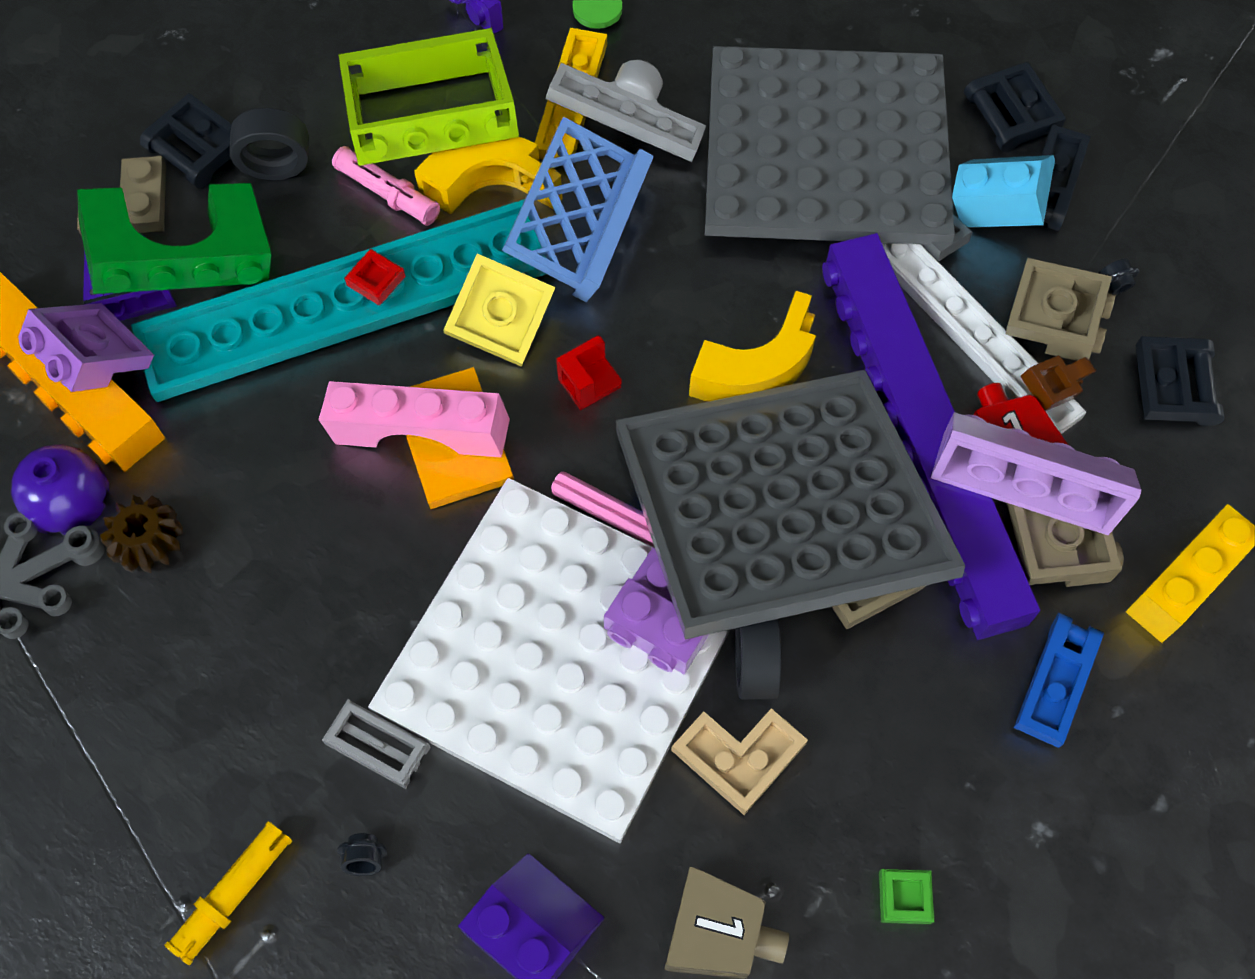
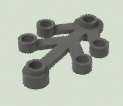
(14, 577)

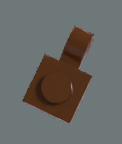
(1055, 382)

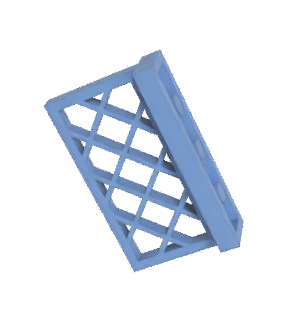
(605, 229)

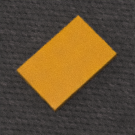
(442, 470)

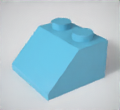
(1003, 191)

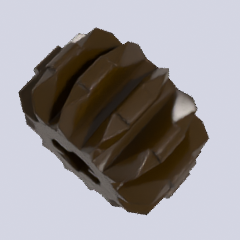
(124, 531)

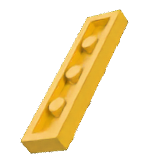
(584, 52)

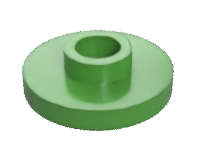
(597, 13)

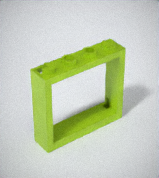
(419, 64)

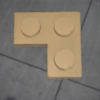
(739, 769)

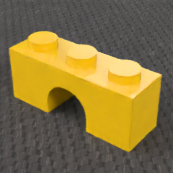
(1194, 574)

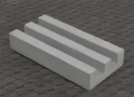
(411, 763)

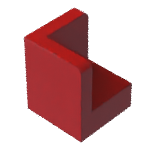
(587, 373)

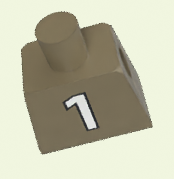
(721, 930)

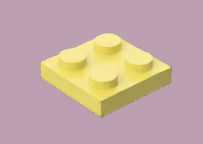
(499, 310)

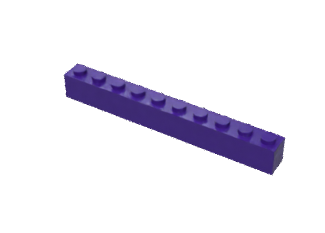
(899, 365)

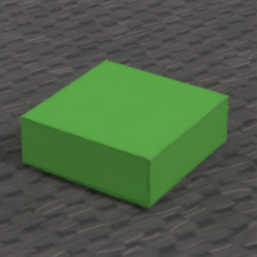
(906, 896)

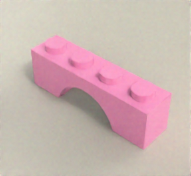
(460, 419)

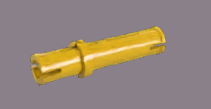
(227, 894)

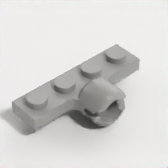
(628, 106)

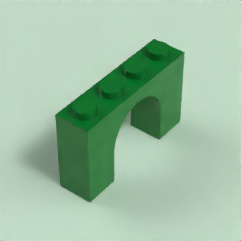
(128, 262)

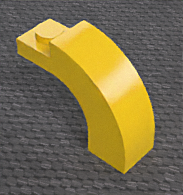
(458, 172)
(733, 372)

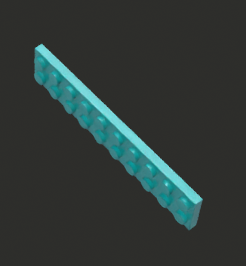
(318, 308)

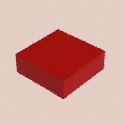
(375, 277)

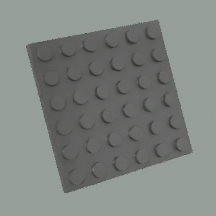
(828, 146)
(783, 503)

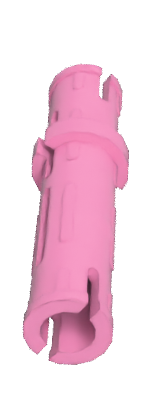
(398, 193)

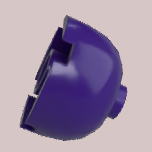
(59, 488)

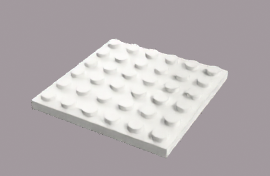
(523, 672)

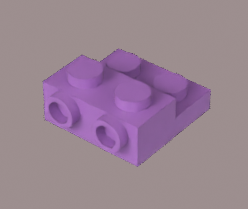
(82, 345)
(647, 619)

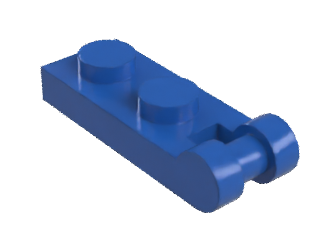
(1058, 681)

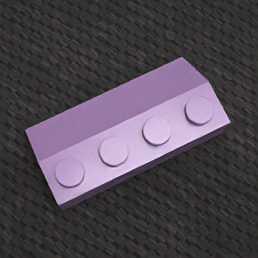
(1035, 474)

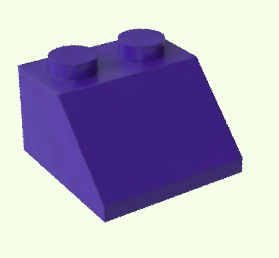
(531, 922)

